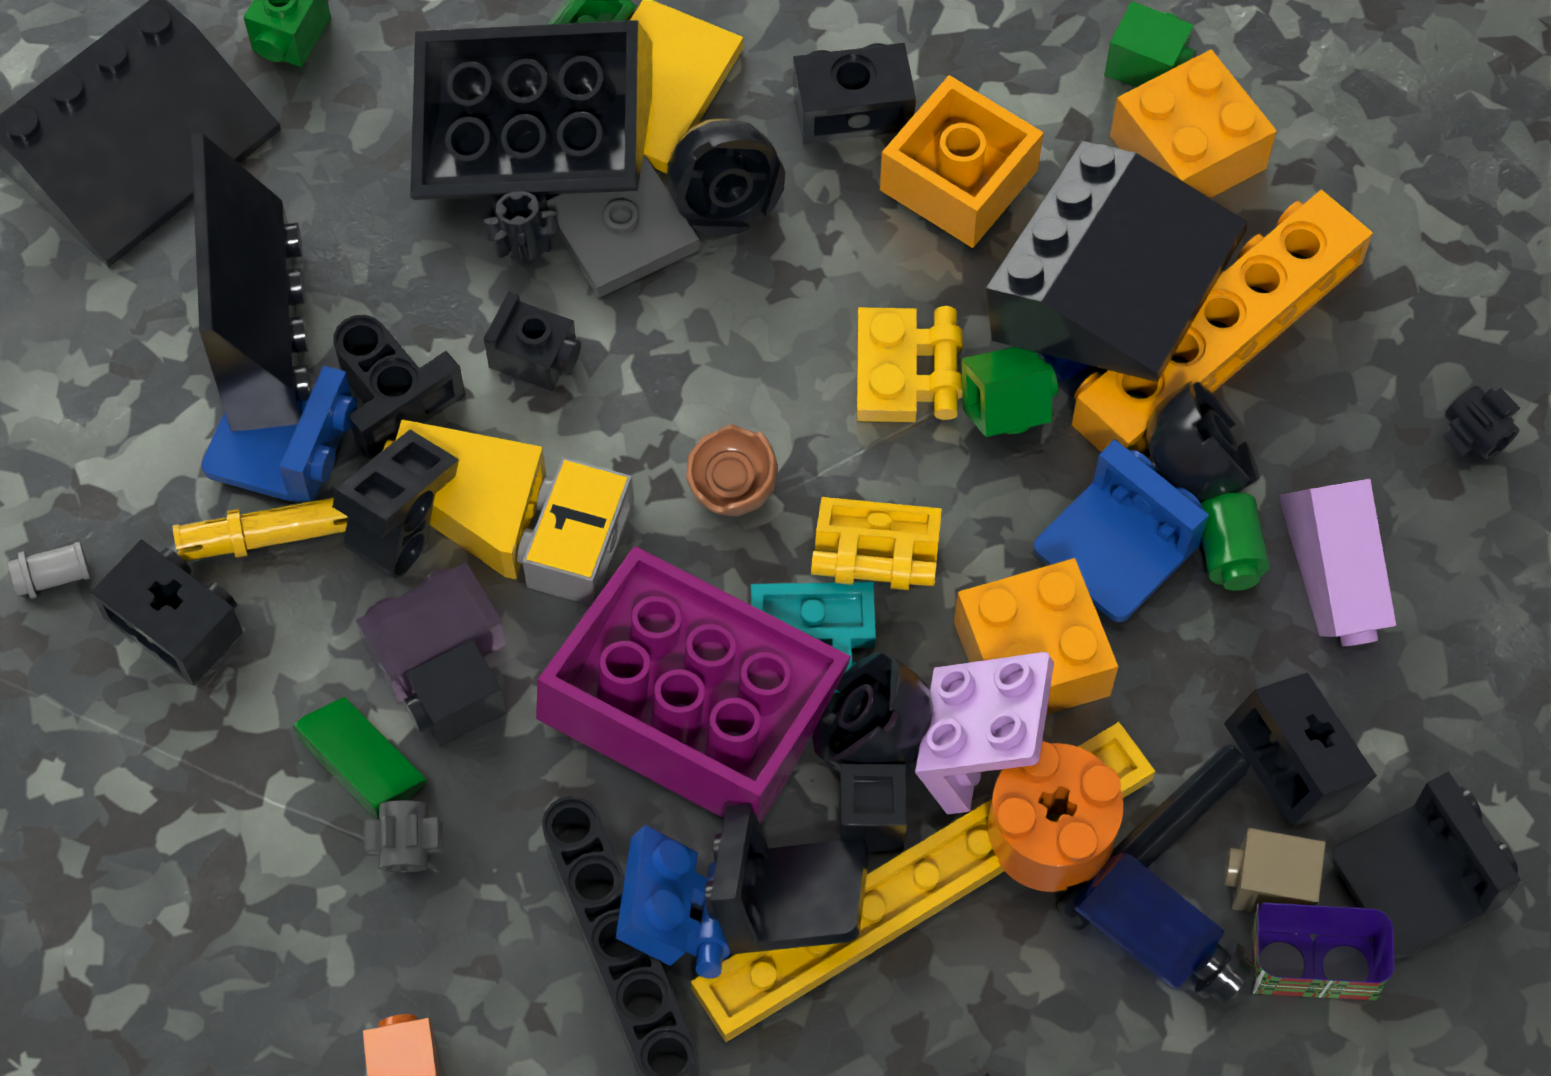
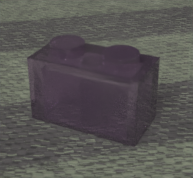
(427, 623)

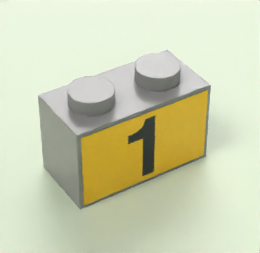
(576, 531)

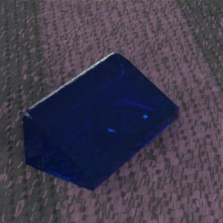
(1149, 919)

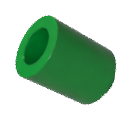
(1234, 541)

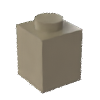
(1274, 870)

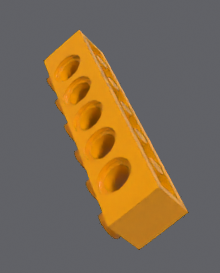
(1318, 231)

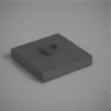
(623, 233)

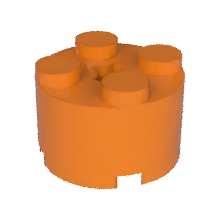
(1063, 852)

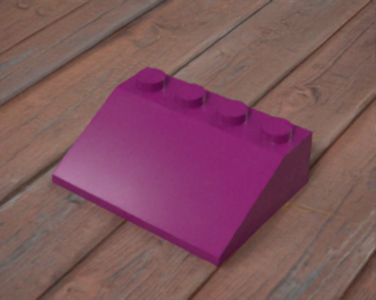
(690, 686)

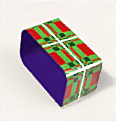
(1294, 925)

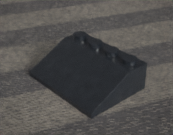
(530, 109)
(114, 128)
(1112, 265)
(248, 292)

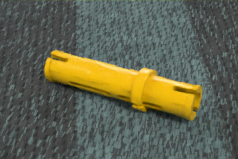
(257, 529)

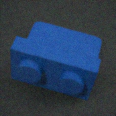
(287, 459)
(1125, 532)

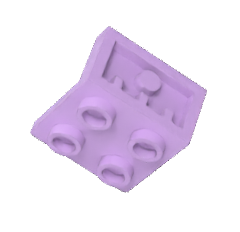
(982, 721)

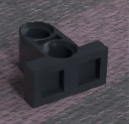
(385, 370)
(393, 502)

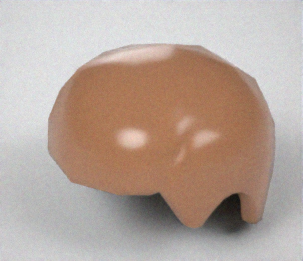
(732, 471)

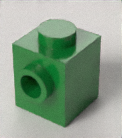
(286, 28)
(1147, 45)
(1008, 390)

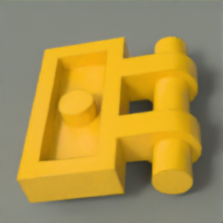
(888, 364)
(860, 528)

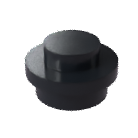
(1222, 972)

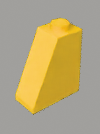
(489, 497)

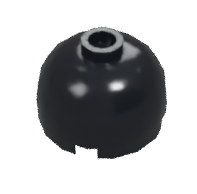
(724, 175)
(1195, 447)
(876, 717)

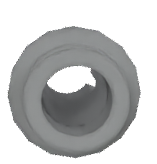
(48, 569)

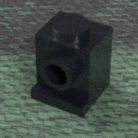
(533, 360)

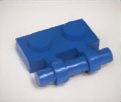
(658, 903)

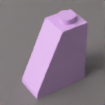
(1341, 559)

